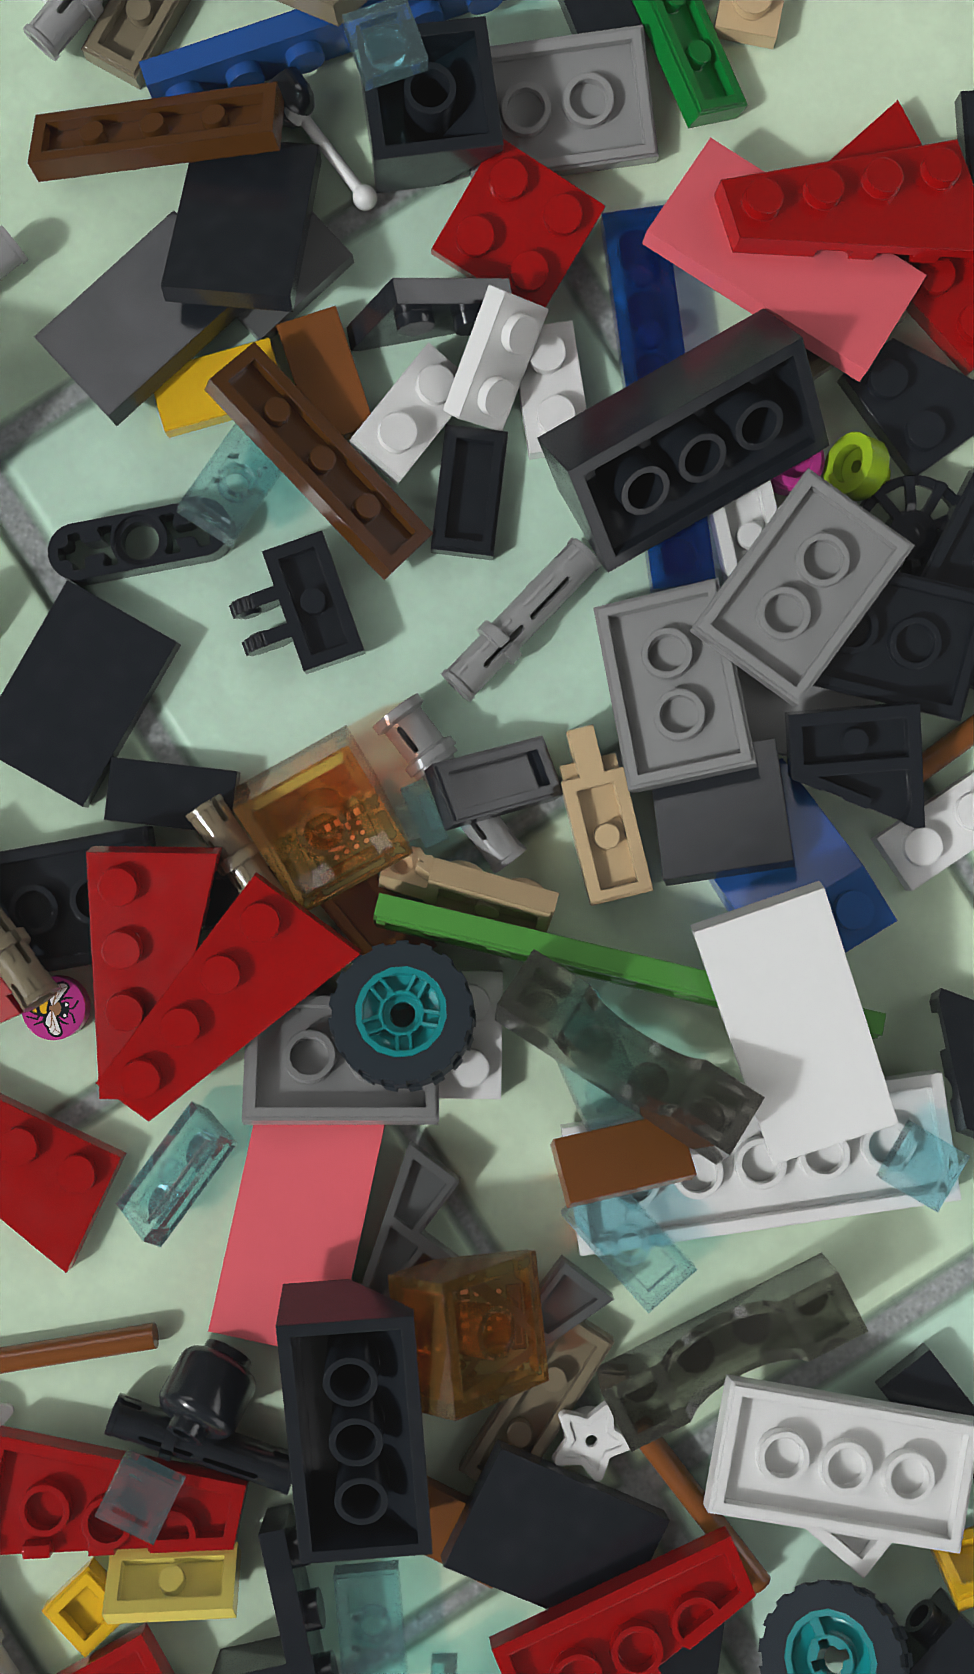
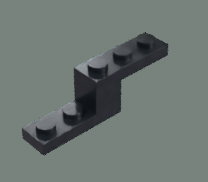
(296, 1607)

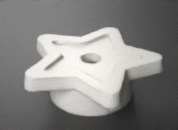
(577, 1427)

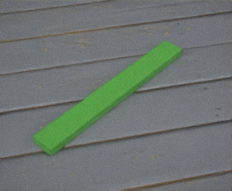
(572, 954)

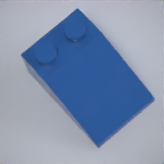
(818, 856)

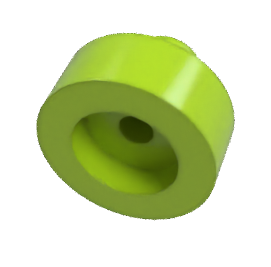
(857, 465)

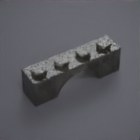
(669, 1089)
(781, 1319)

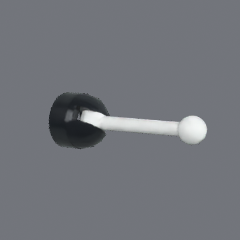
(298, 109)

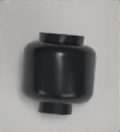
(207, 1392)

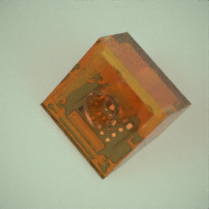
(322, 820)
(475, 1329)

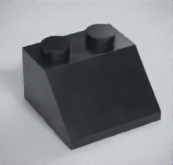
(440, 118)

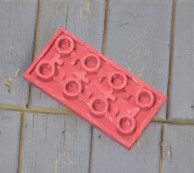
(829, 300)
(293, 1219)

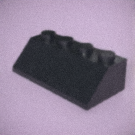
(687, 438)
(353, 1422)

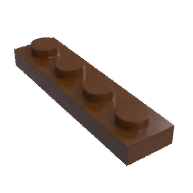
(157, 132)
(318, 460)

